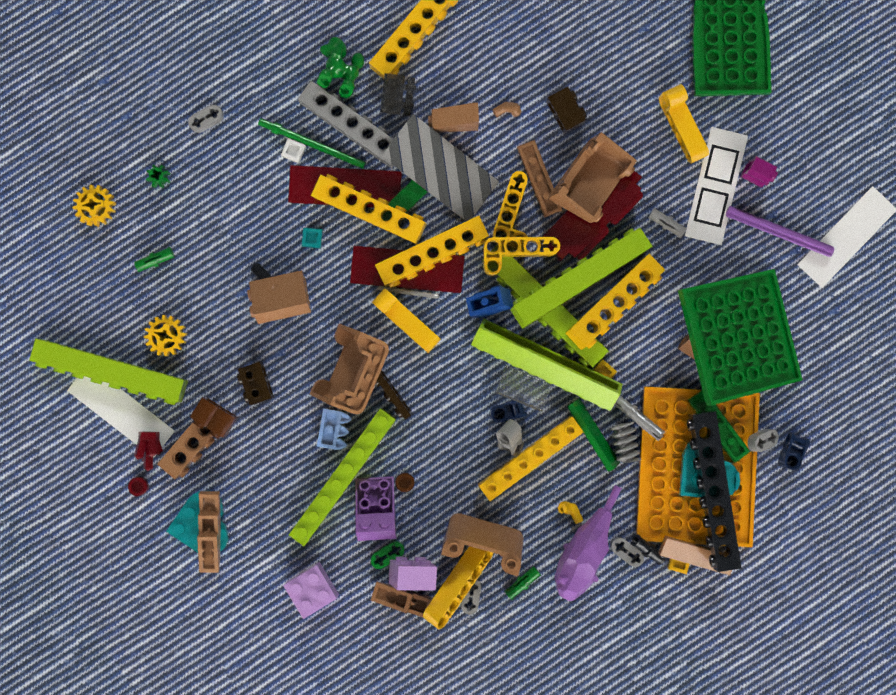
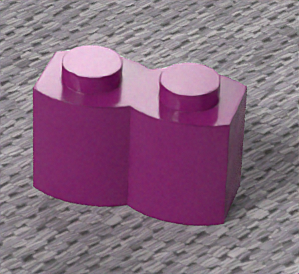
(759, 172)

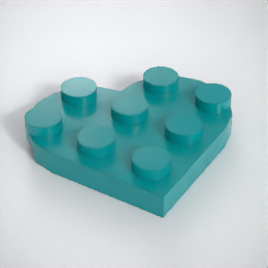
(688, 475)
(186, 527)

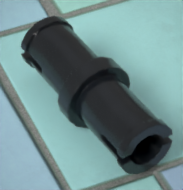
(647, 549)

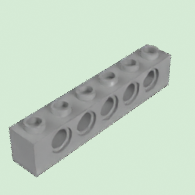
(309, 100)

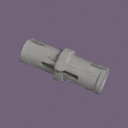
(667, 223)

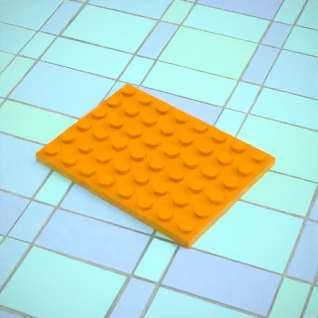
(659, 505)

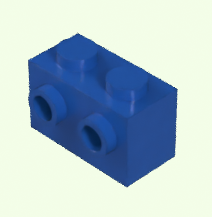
(489, 302)

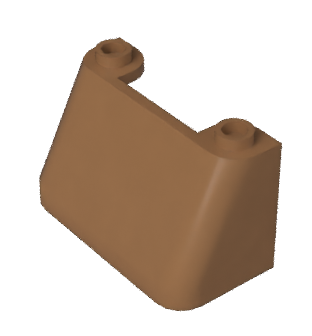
(592, 178)
(354, 372)
(486, 536)

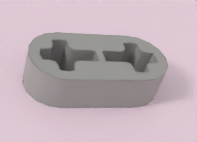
(204, 114)
(763, 440)
(629, 548)
(475, 599)

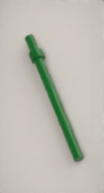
(278, 129)

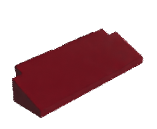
(579, 236)

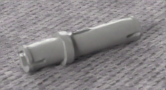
(645, 423)

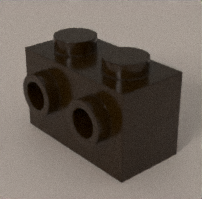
(566, 110)
(255, 383)

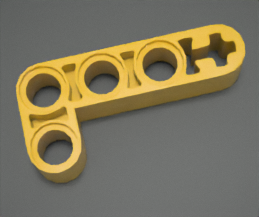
(682, 123)
(512, 209)
(521, 250)
(406, 320)

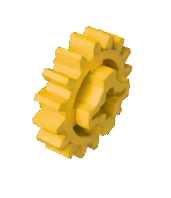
(88, 199)
(163, 342)

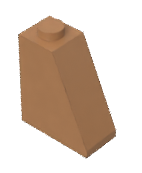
(455, 118)

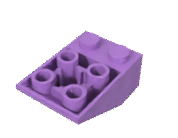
(375, 508)

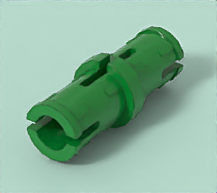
(154, 259)
(522, 583)

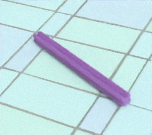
(780, 231)

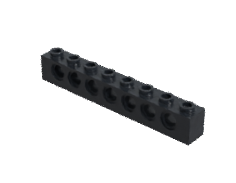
(730, 559)

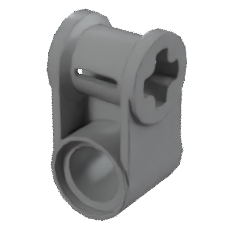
(510, 437)

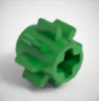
(163, 178)

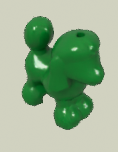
(336, 51)

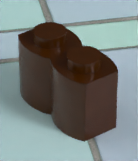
(213, 417)

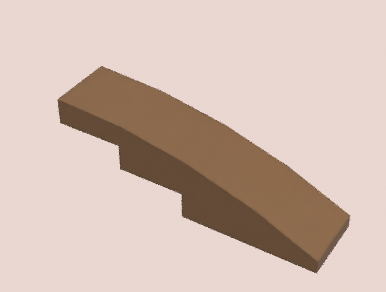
(209, 532)
(401, 600)

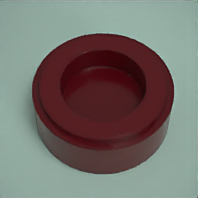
(138, 486)

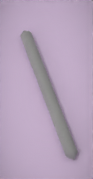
(410, 292)

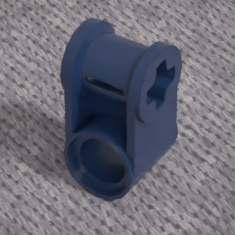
(509, 410)
(794, 450)

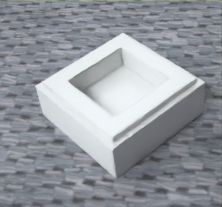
(293, 150)

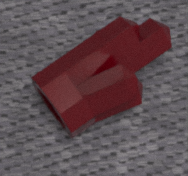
(147, 447)

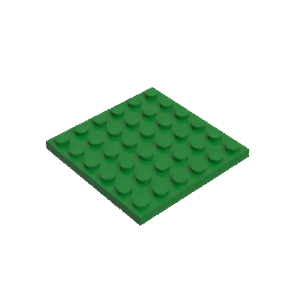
(740, 336)

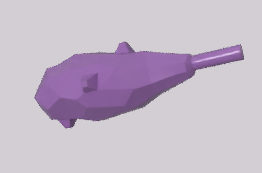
(585, 552)

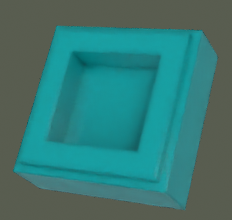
(312, 238)

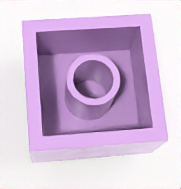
(412, 574)
(311, 590)

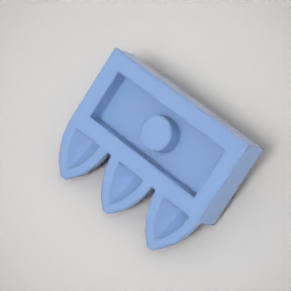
(332, 429)

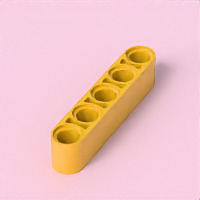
(456, 586)

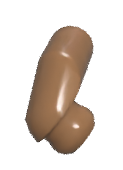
(513, 108)

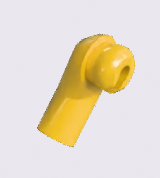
(571, 509)

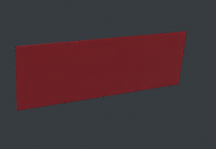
(377, 182)
(443, 278)

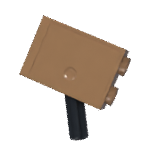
(278, 295)

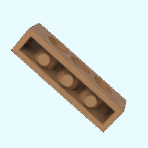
(170, 461)

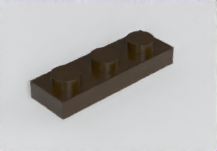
(392, 394)

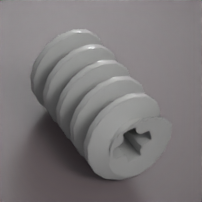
(625, 442)

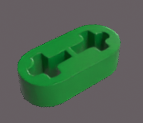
(385, 550)

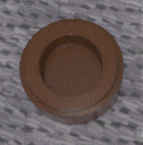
(405, 482)

